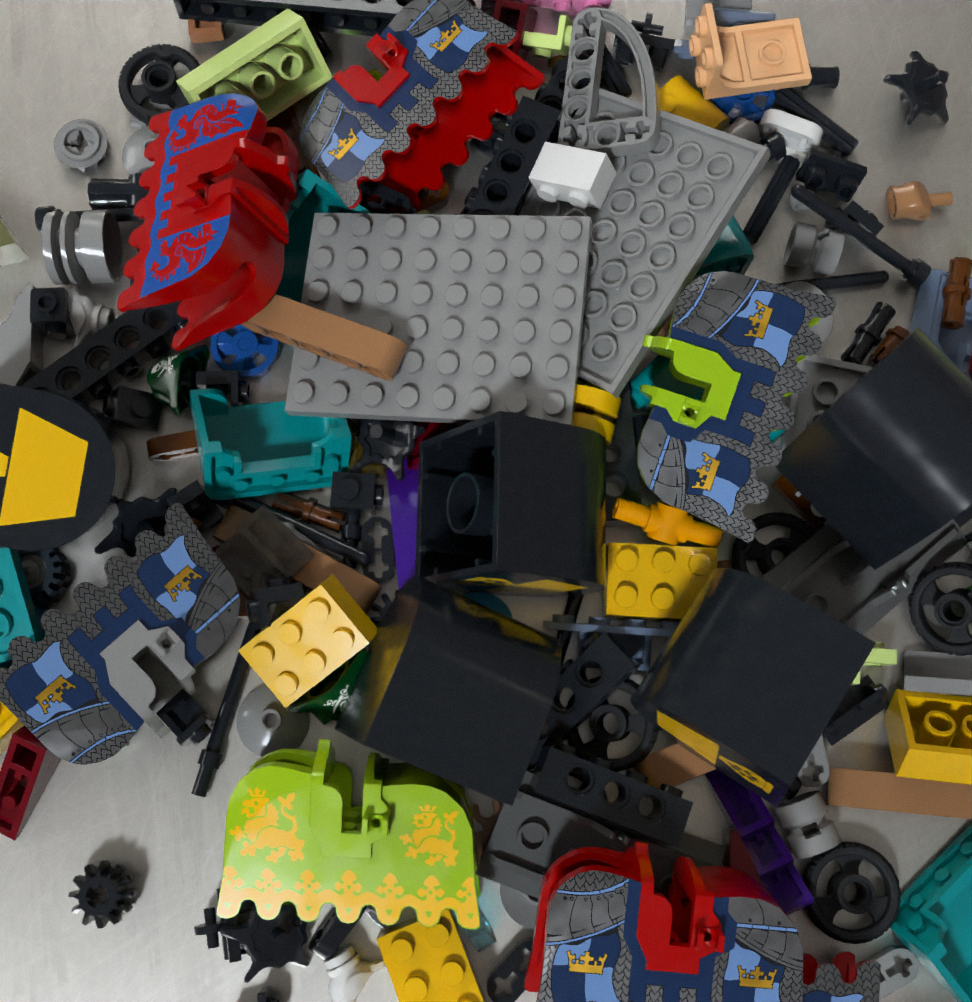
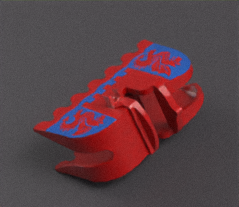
(212, 215)

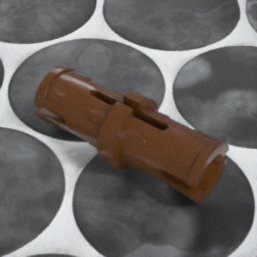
(956, 293)
(310, 511)

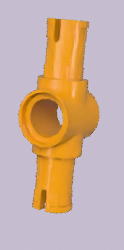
(667, 523)

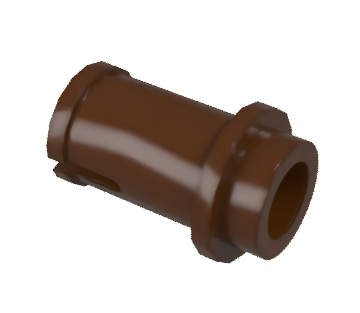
(893, 338)

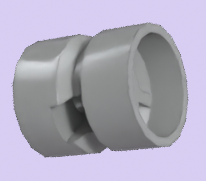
(814, 248)
(802, 811)

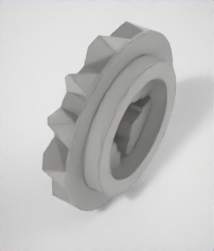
(71, 136)

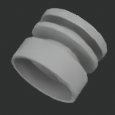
(82, 247)

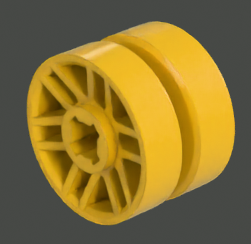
(594, 410)

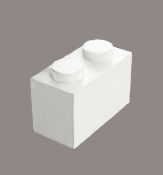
(572, 175)

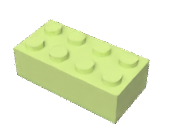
(270, 65)

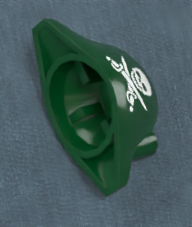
(176, 376)
(330, 694)

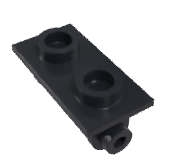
(856, 708)

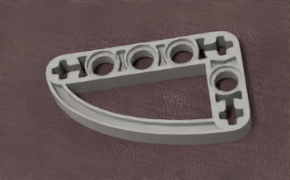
(590, 132)

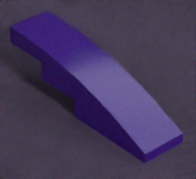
(403, 508)
(764, 845)

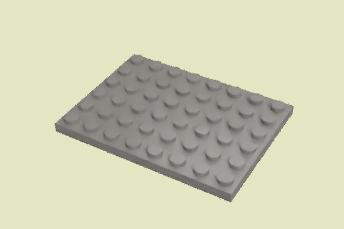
(651, 232)
(474, 297)

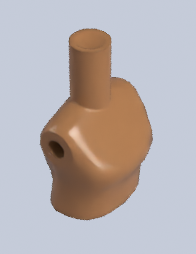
(914, 201)

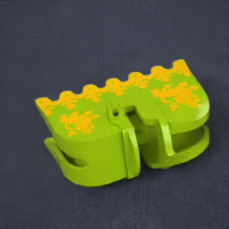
(306, 844)

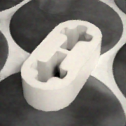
(793, 130)

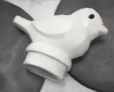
(86, 315)
(348, 974)

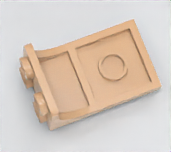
(747, 56)

